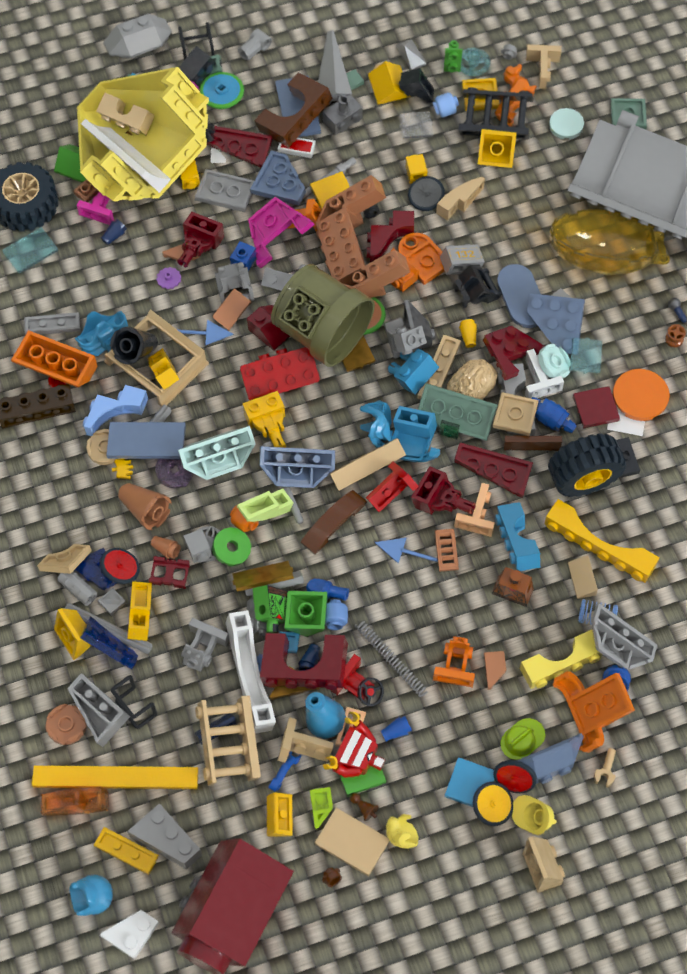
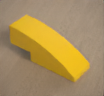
(163, 369)
(139, 611)

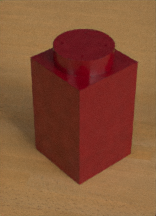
(230, 906)

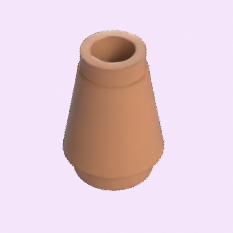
(166, 547)

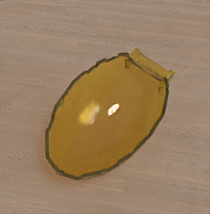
(607, 242)

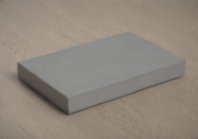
(224, 190)

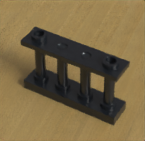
(472, 129)

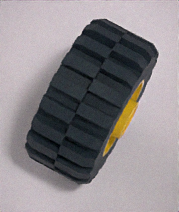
(587, 465)

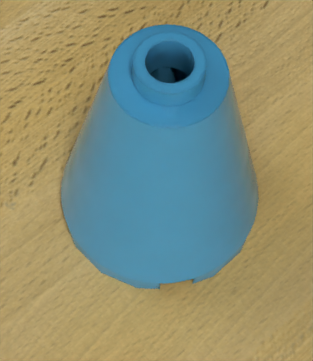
(323, 715)

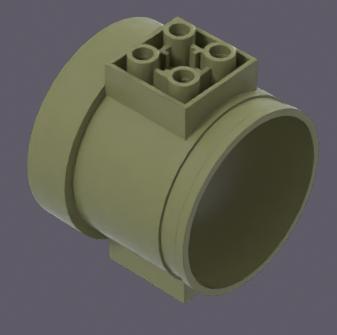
(322, 314)

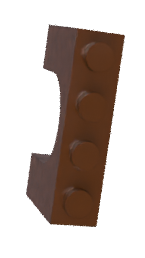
(289, 128)

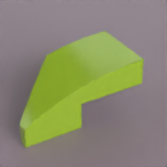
(321, 804)

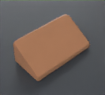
(231, 309)

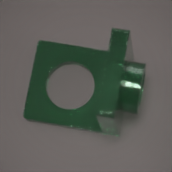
(449, 429)

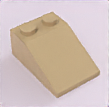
(542, 864)

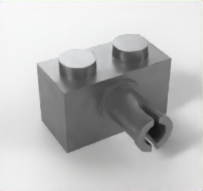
(342, 114)

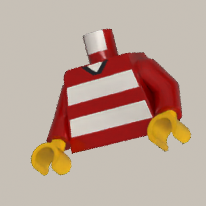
(356, 751)

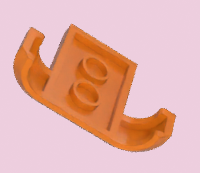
(594, 706)

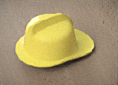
(532, 814)

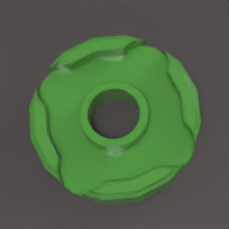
(239, 539)

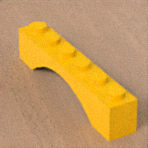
(635, 561)

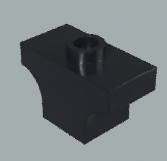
(632, 466)

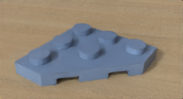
(278, 180)
(557, 318)

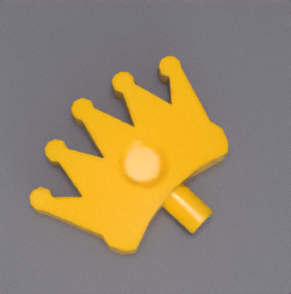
(123, 468)

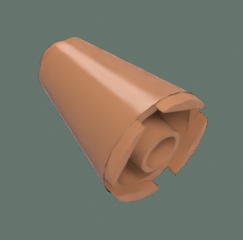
(146, 505)

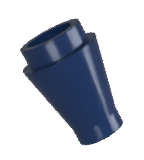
(114, 231)
(310, 658)

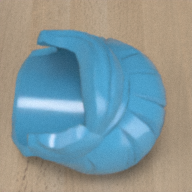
(91, 895)

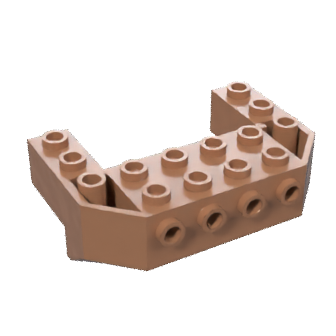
(340, 245)

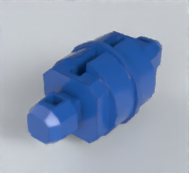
(554, 416)

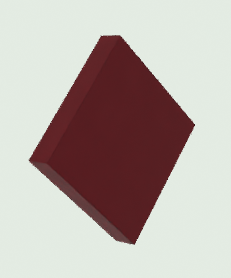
(596, 407)

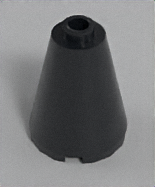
(132, 344)

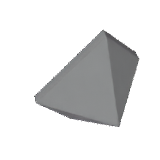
(411, 54)

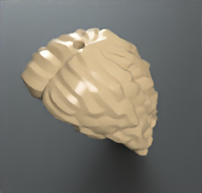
(474, 379)

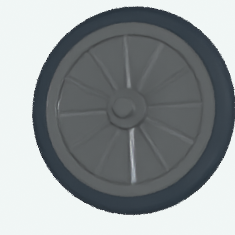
(426, 193)

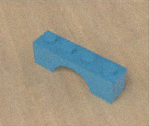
(523, 551)

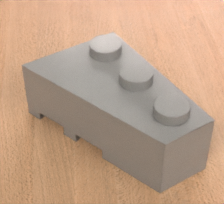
(99, 711)
(165, 836)

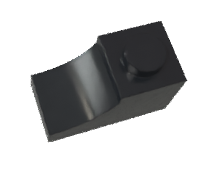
(416, 84)

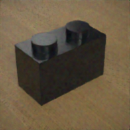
(197, 65)

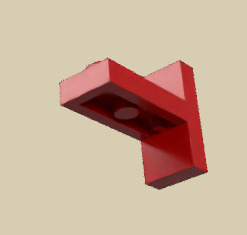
(391, 487)

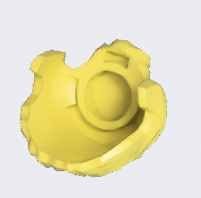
(401, 832)

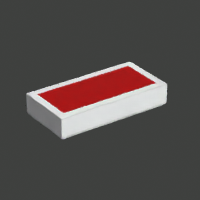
(300, 147)

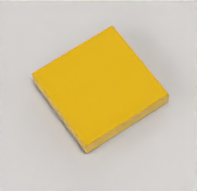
(485, 84)

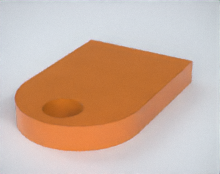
(423, 255)

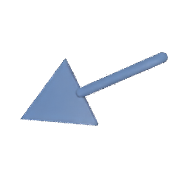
(213, 333)
(395, 548)

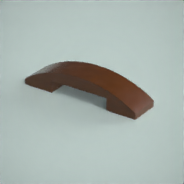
(331, 520)

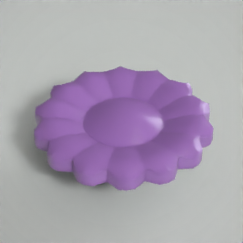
(168, 278)

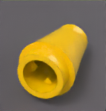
(468, 331)

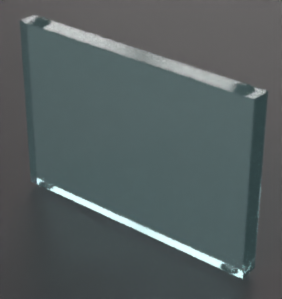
(30, 250)

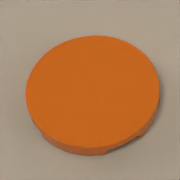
(641, 394)

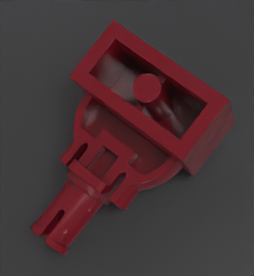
(199, 236)
(439, 494)

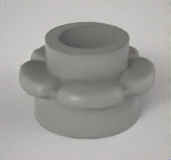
(509, 51)

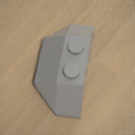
(137, 36)
(620, 640)

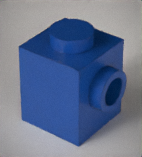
(244, 253)

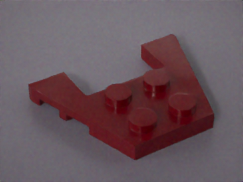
(507, 346)

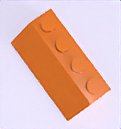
(55, 359)

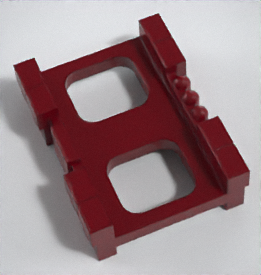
(170, 567)

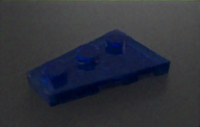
(106, 642)

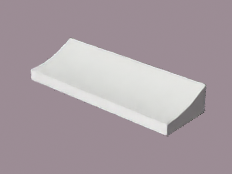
(129, 155)

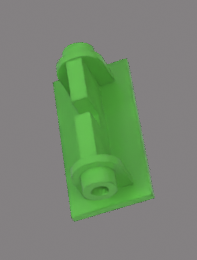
(453, 57)

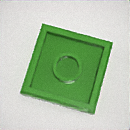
(363, 782)

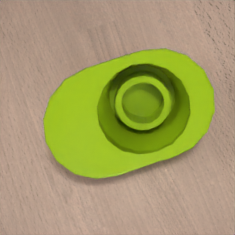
(522, 738)

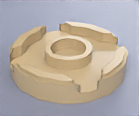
(97, 447)

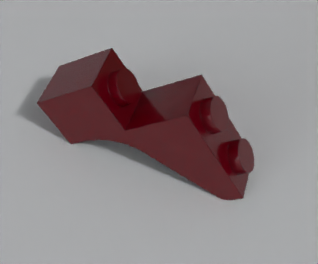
(383, 235)

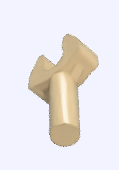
(606, 770)

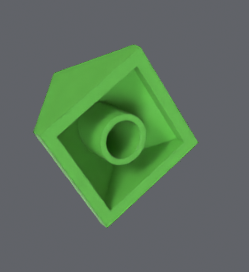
(69, 163)
(306, 612)

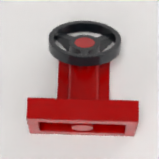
(358, 685)

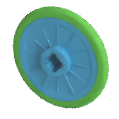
(229, 83)

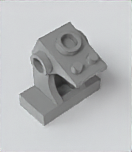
(403, 339)
(207, 636)

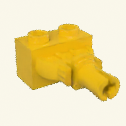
(267, 415)

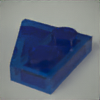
(92, 571)

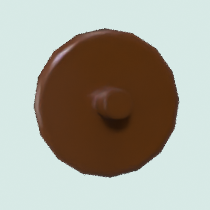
(367, 809)

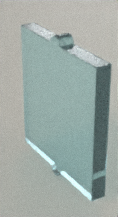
(586, 355)

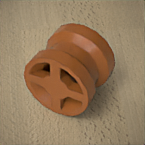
(679, 334)

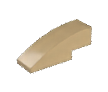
(460, 198)

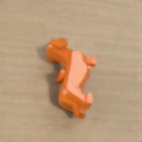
(517, 83)

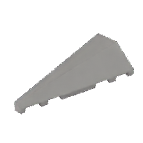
(332, 69)

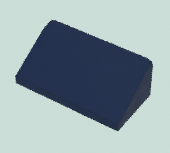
(226, 720)

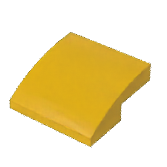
(329, 187)

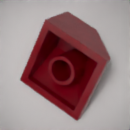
(261, 326)

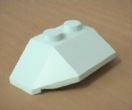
(218, 453)

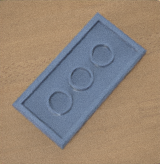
(291, 105)
(145, 440)

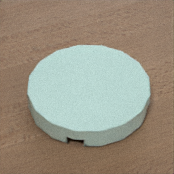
(566, 123)
(554, 361)

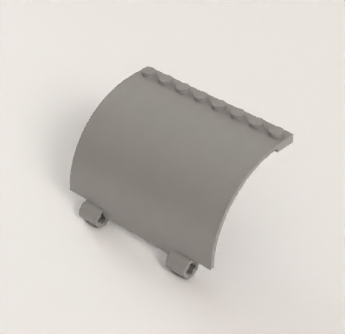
(635, 175)

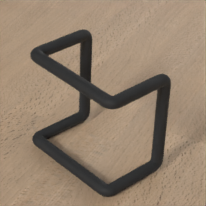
(196, 37)
(121, 704)

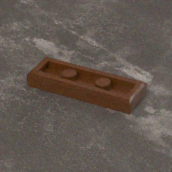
(533, 443)

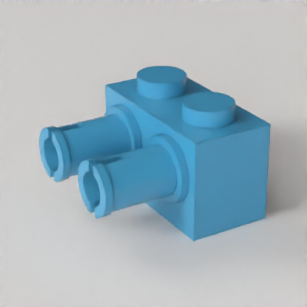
(415, 371)

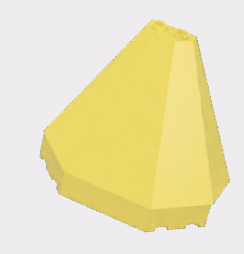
(170, 143)

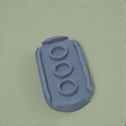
(515, 285)

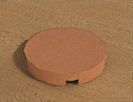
(65, 724)

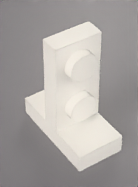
(543, 385)

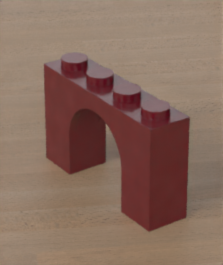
(327, 673)

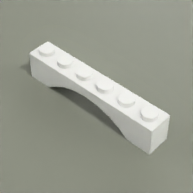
(242, 644)

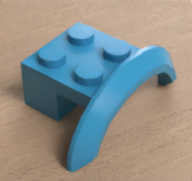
(415, 432)

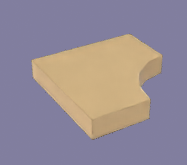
(66, 560)

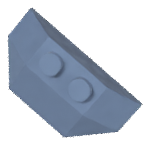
(296, 466)
(554, 759)

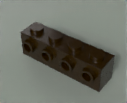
(36, 406)

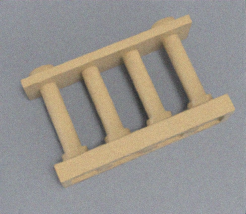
(247, 748)

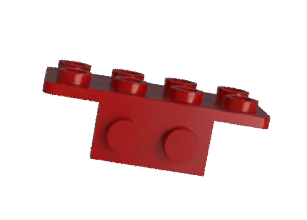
(279, 372)

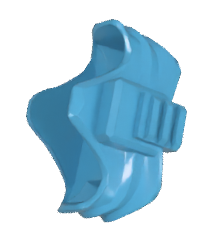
(99, 331)
(381, 426)

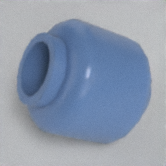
(336, 615)

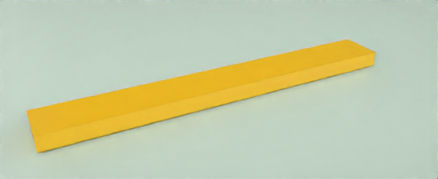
(115, 777)

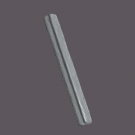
(118, 632)

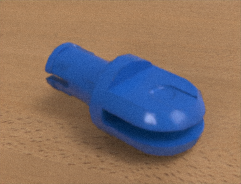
(326, 586)

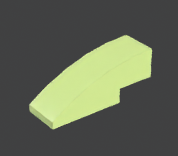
(266, 506)

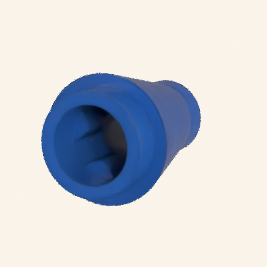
(398, 728)

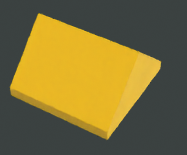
(385, 83)
(496, 148)
(69, 629)

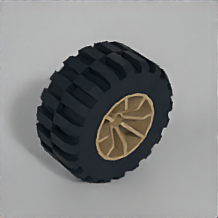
(26, 196)

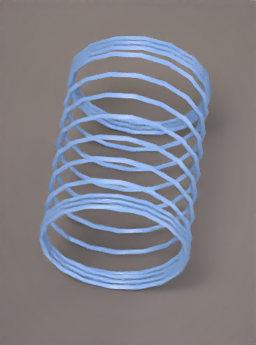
(582, 608)

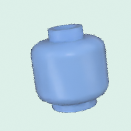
(445, 104)

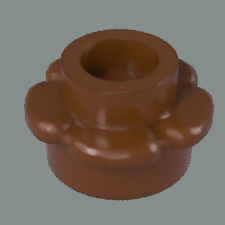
(331, 877)

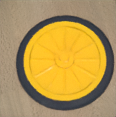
(493, 804)

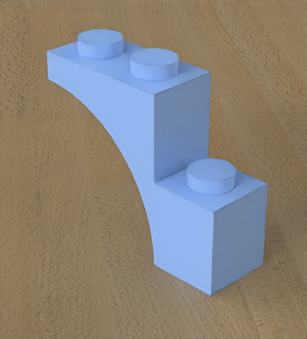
(129, 401)

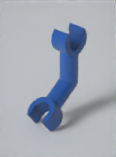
(277, 781)

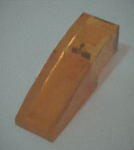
(75, 802)

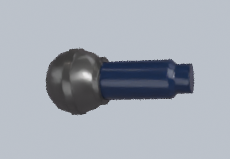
(675, 305)

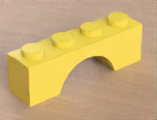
(540, 670)

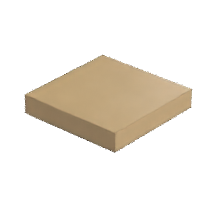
(515, 414)

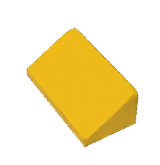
(279, 815)

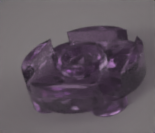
(170, 479)

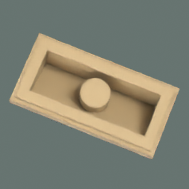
(582, 577)

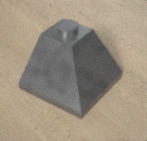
(413, 318)

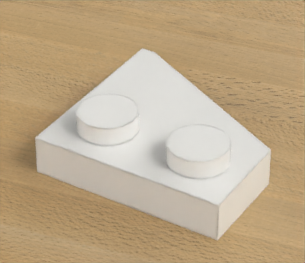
(131, 933)

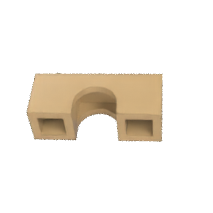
(137, 119)

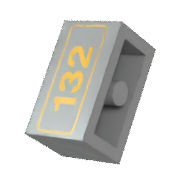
(458, 258)

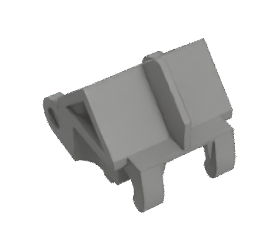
(232, 277)

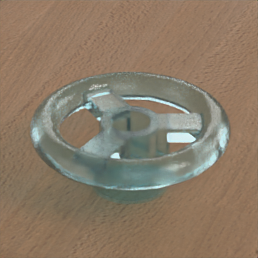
(473, 56)

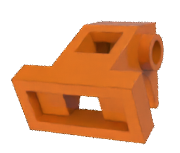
(461, 649)

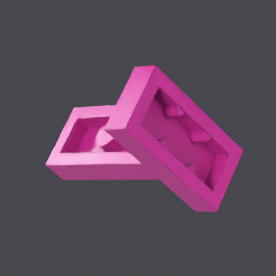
(96, 210)

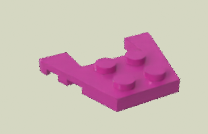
(272, 221)

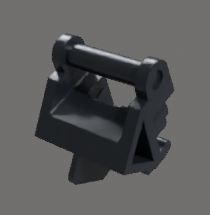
(473, 287)

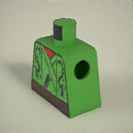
(270, 606)

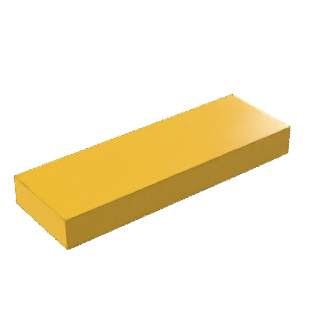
(126, 850)

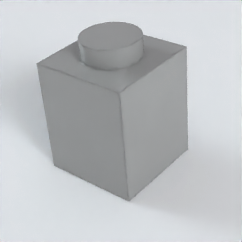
(197, 546)

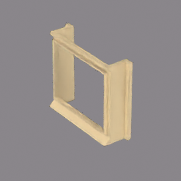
(185, 375)

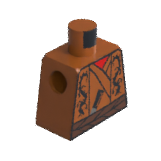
(514, 586)

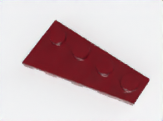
(242, 144)
(498, 468)

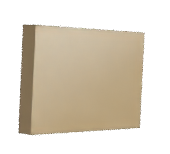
(352, 841)

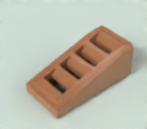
(446, 537)

